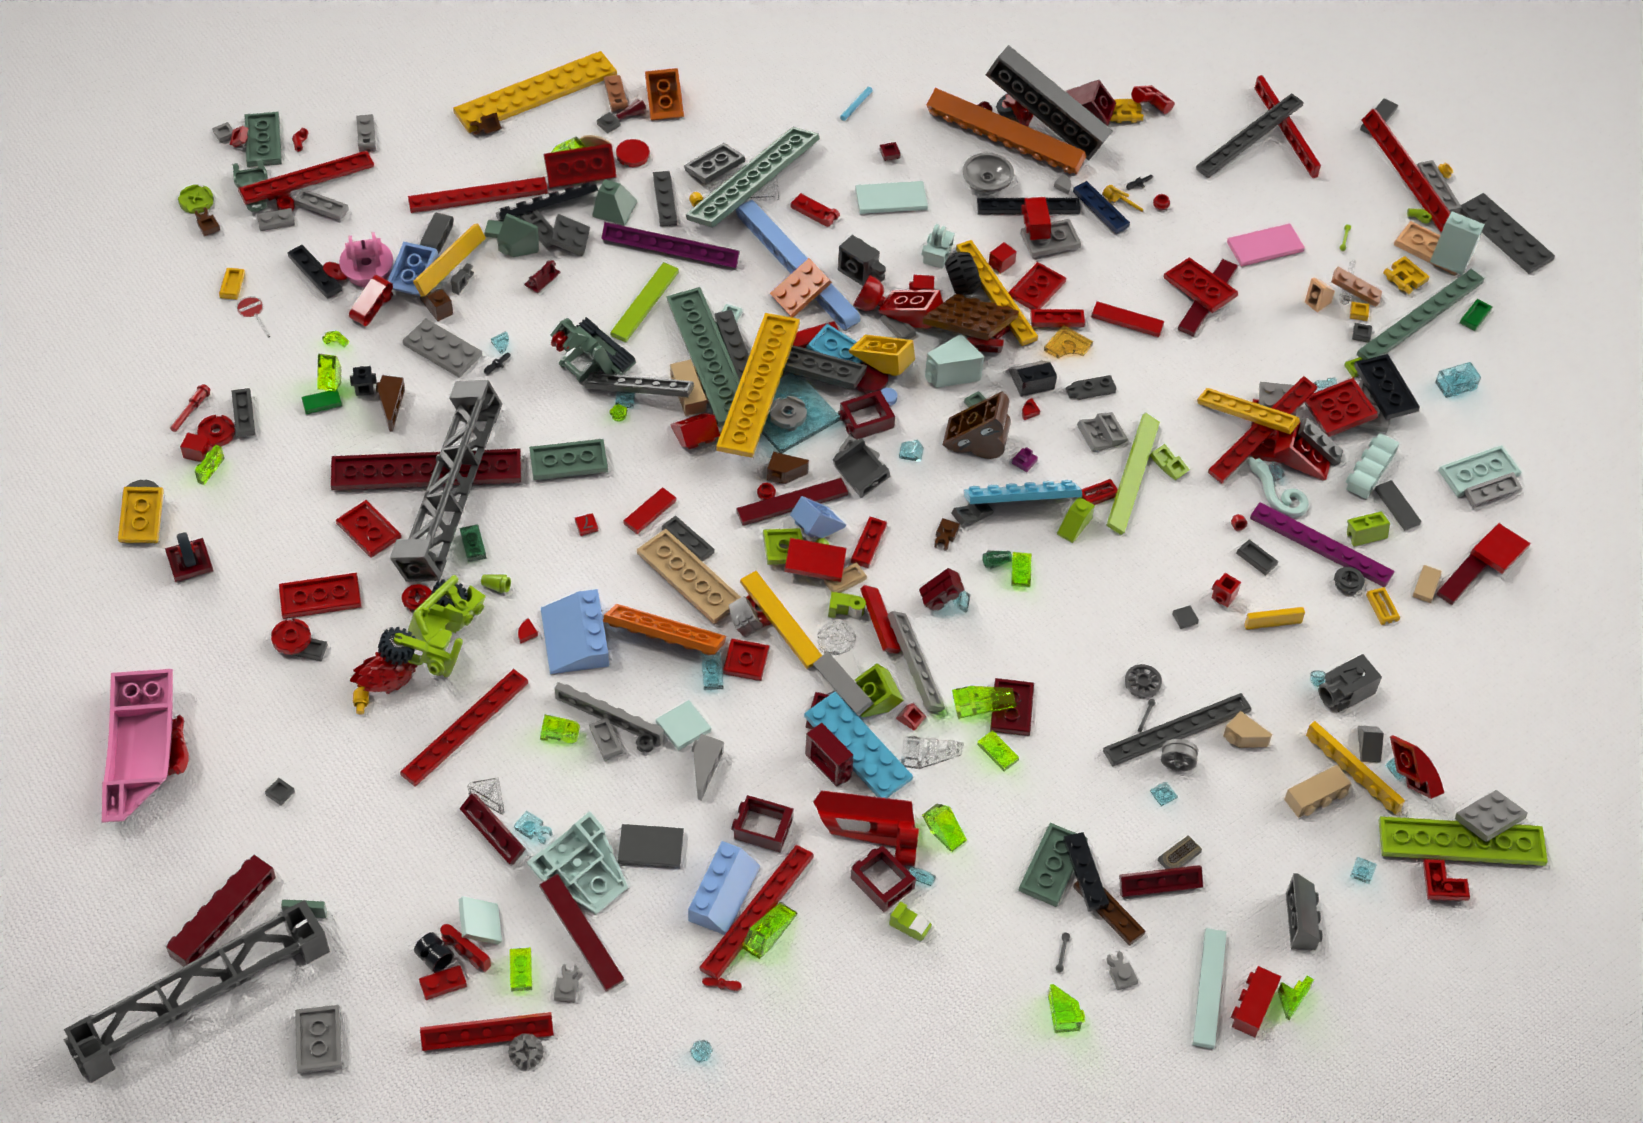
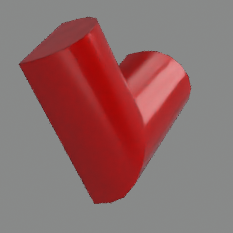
(1152, 95)
(1443, 888)

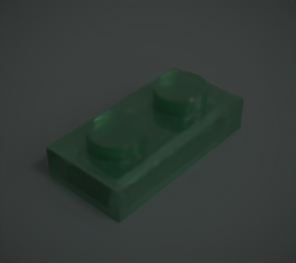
(472, 543)

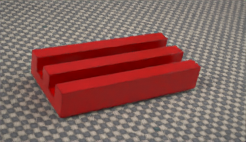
(1100, 495)

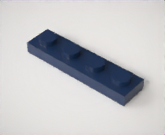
(1101, 207)

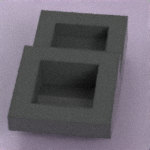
(971, 513)

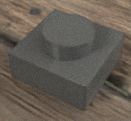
(608, 122)

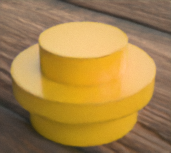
(1445, 170)

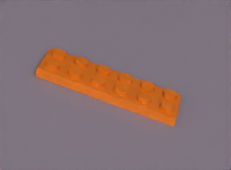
(665, 629)

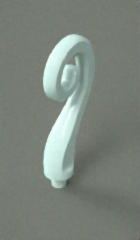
(1261, 469)

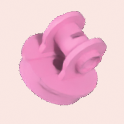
(365, 259)

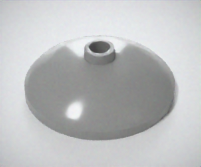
(988, 172)

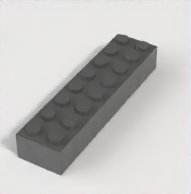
(1048, 102)

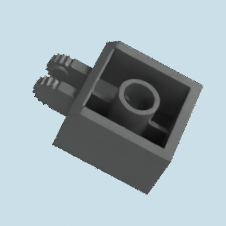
(859, 260)

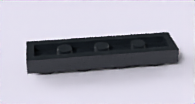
(314, 271)
(1086, 871)

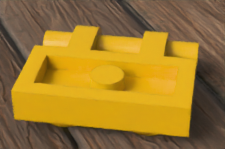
(1127, 111)
(1409, 271)

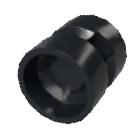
(433, 952)

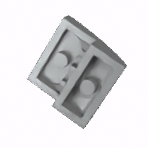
(1102, 431)

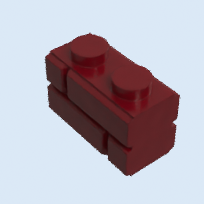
(941, 589)

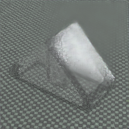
(489, 792)

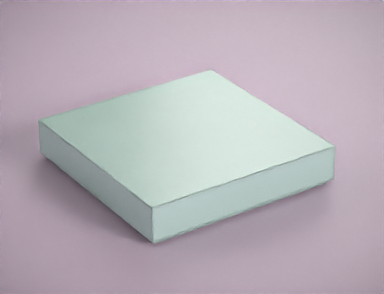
(683, 725)
(480, 920)

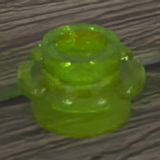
(618, 416)

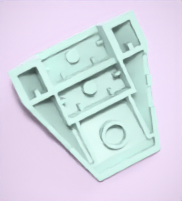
(583, 864)

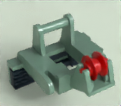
(589, 339)

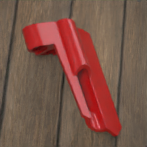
(889, 819)

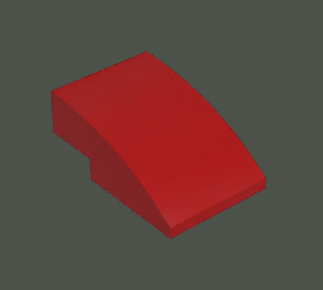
(1416, 768)

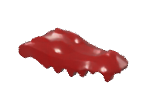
(178, 753)

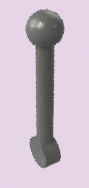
(1151, 703)
(1065, 937)

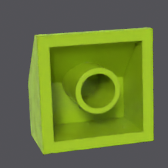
(880, 688)

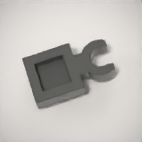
(460, 279)

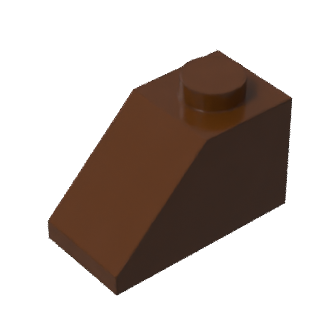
(438, 304)
(786, 468)

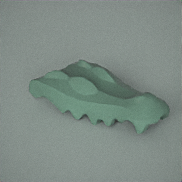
(248, 177)

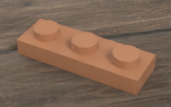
(1356, 286)

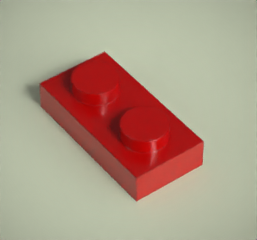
(442, 982)

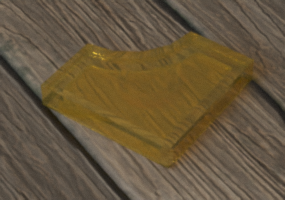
(1067, 342)

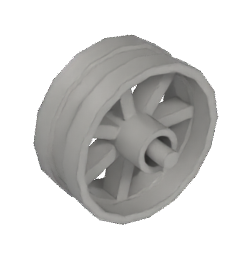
(1179, 754)

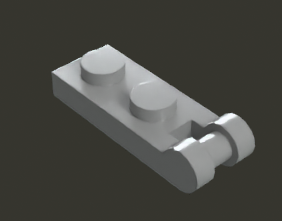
(366, 132)

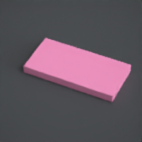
(1265, 244)

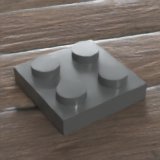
(570, 235)

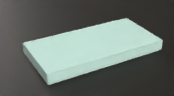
(891, 197)
(1478, 469)

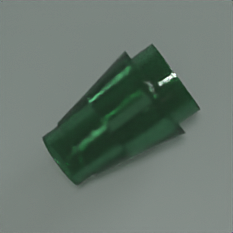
(993, 558)

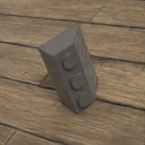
(1303, 914)

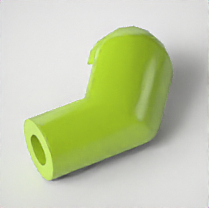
(1421, 214)

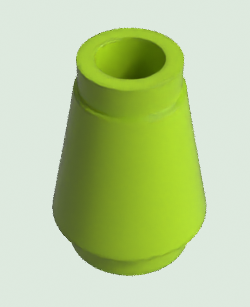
(496, 582)

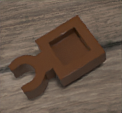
(488, 123)
(207, 223)
(946, 532)

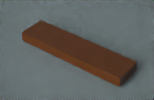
(1119, 919)

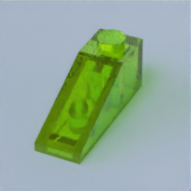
(982, 699)
(768, 930)

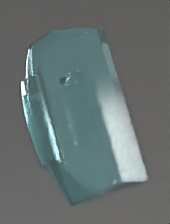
(922, 876)

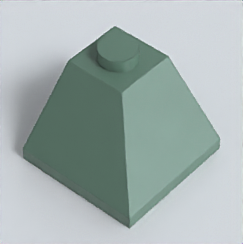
(614, 203)
(517, 237)

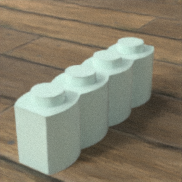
(1372, 465)

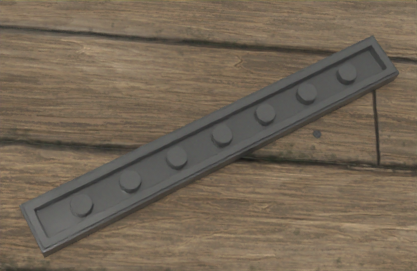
(1249, 135)
(1176, 729)

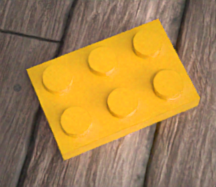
(140, 515)

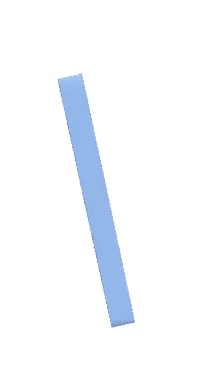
(791, 258)

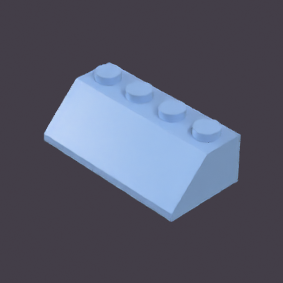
(723, 889)

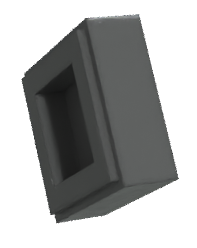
(1362, 332)
(1185, 617)
(279, 791)

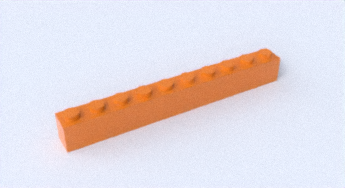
(1006, 131)

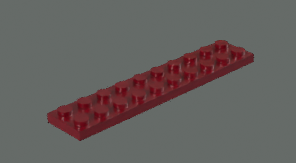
(416, 469)

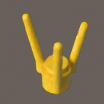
(1113, 194)

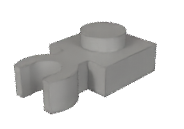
(1121, 973)
(567, 987)

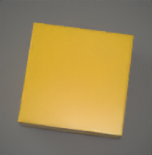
(1359, 311)

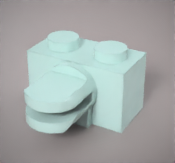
(938, 246)

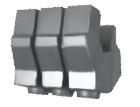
(744, 617)

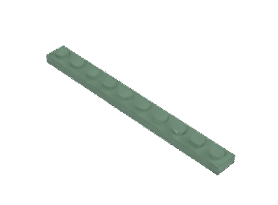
(1421, 315)

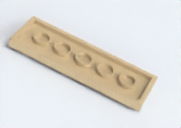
(688, 575)

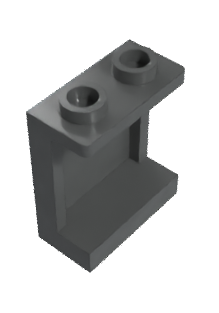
(860, 468)

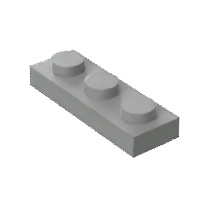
(321, 204)
(1492, 489)

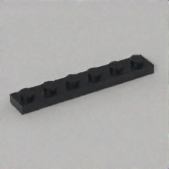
(554, 197)

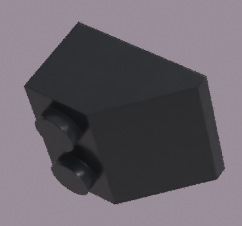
(1033, 377)

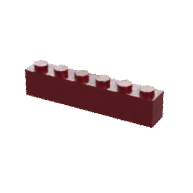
(221, 911)

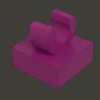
(1025, 459)

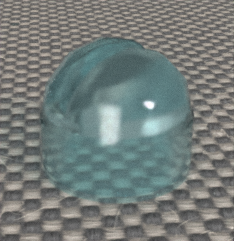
(1317, 677)

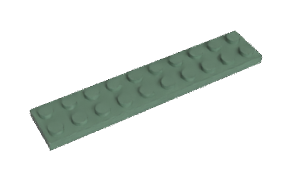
(752, 177)
(705, 350)

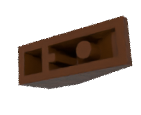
(391, 393)

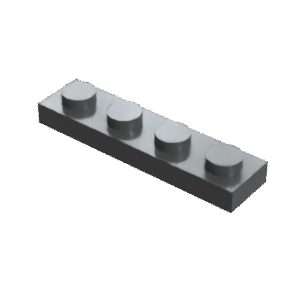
(664, 198)

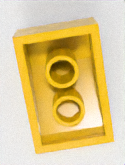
(885, 353)

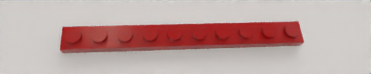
(1406, 168)

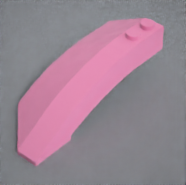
(136, 740)

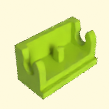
(1368, 528)

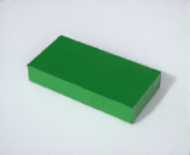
(1476, 314)
(321, 401)

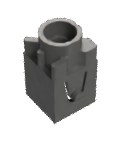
(1347, 685)

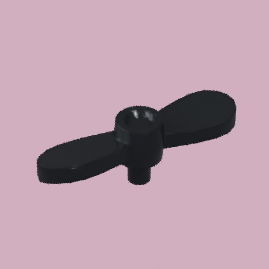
(1139, 181)
(496, 363)

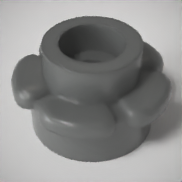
(645, 738)

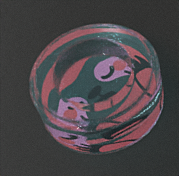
(1276, 470)

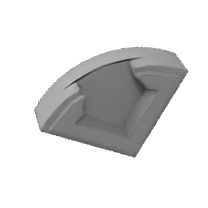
(1063, 183)

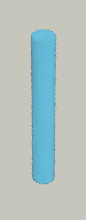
(856, 103)

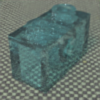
(1458, 379)

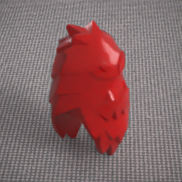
(382, 676)

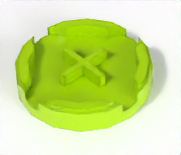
(195, 198)

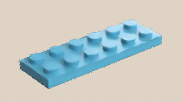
(1028, 491)
(871, 758)

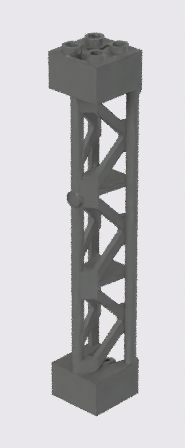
(474, 403)
(94, 1054)

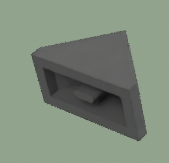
(1370, 743)

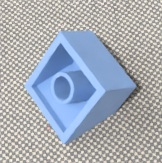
(816, 518)

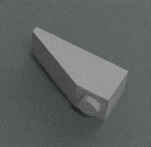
(706, 759)

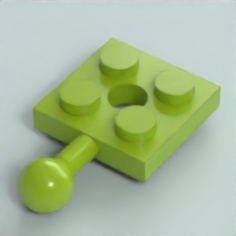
(775, 537)

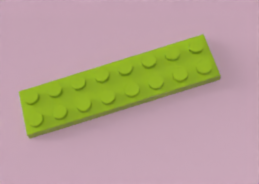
(1455, 842)

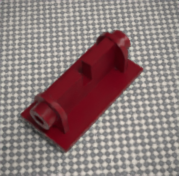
(543, 276)

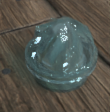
(701, 1050)

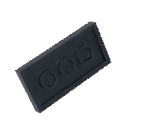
(1387, 386)

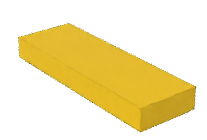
(1274, 618)

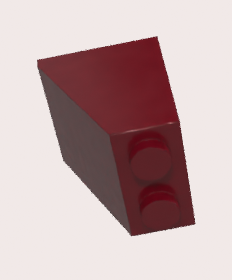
(1095, 99)

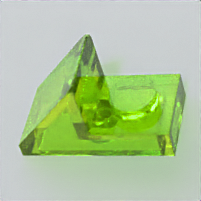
(1292, 998)

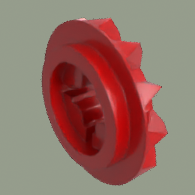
(410, 593)

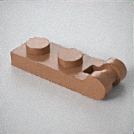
(615, 93)

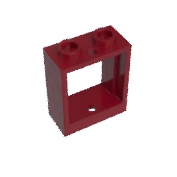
(871, 427)
(829, 754)
(766, 808)
(893, 895)

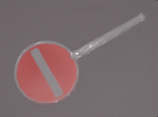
(250, 307)

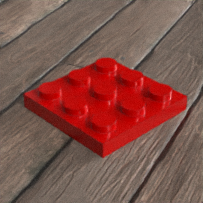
(1340, 407)

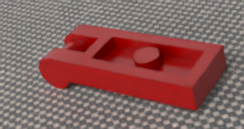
(814, 210)
(465, 947)

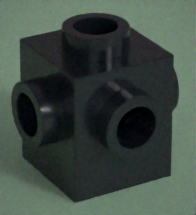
(363, 380)

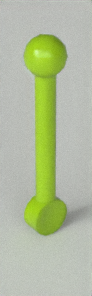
(1347, 228)

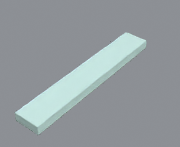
(1209, 988)

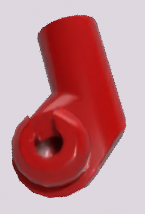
(298, 138)

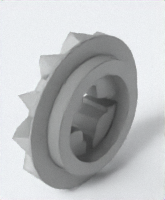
(519, 1059)

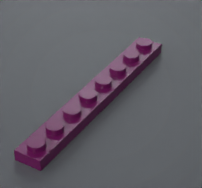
(670, 244)
(1321, 544)

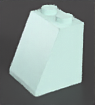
(1457, 243)
(954, 363)

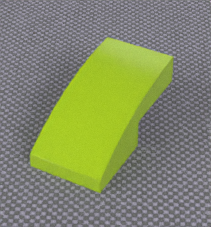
(1169, 463)

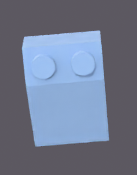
(409, 265)

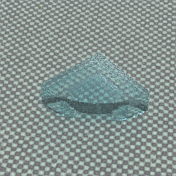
(501, 342)
(1326, 383)

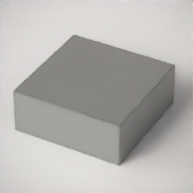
(223, 132)

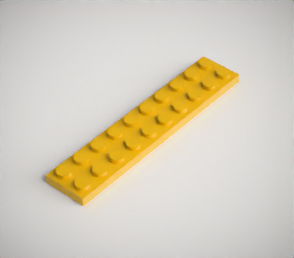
(536, 90)
(758, 385)

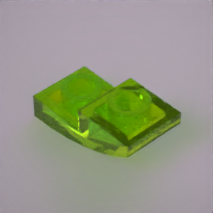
(1021, 569)

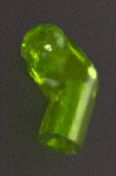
(335, 336)

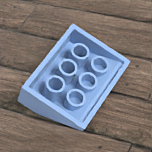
(575, 633)

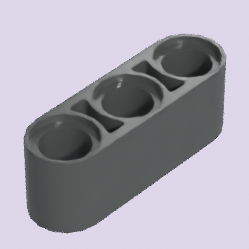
(437, 231)

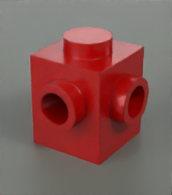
(1225, 589)

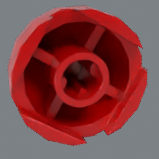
(870, 295)

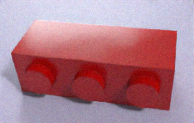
(1036, 218)
(1255, 1001)

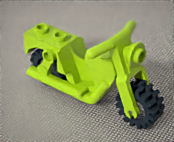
(432, 627)

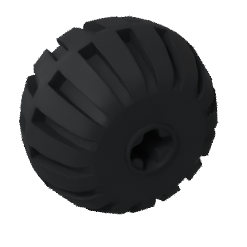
(963, 273)

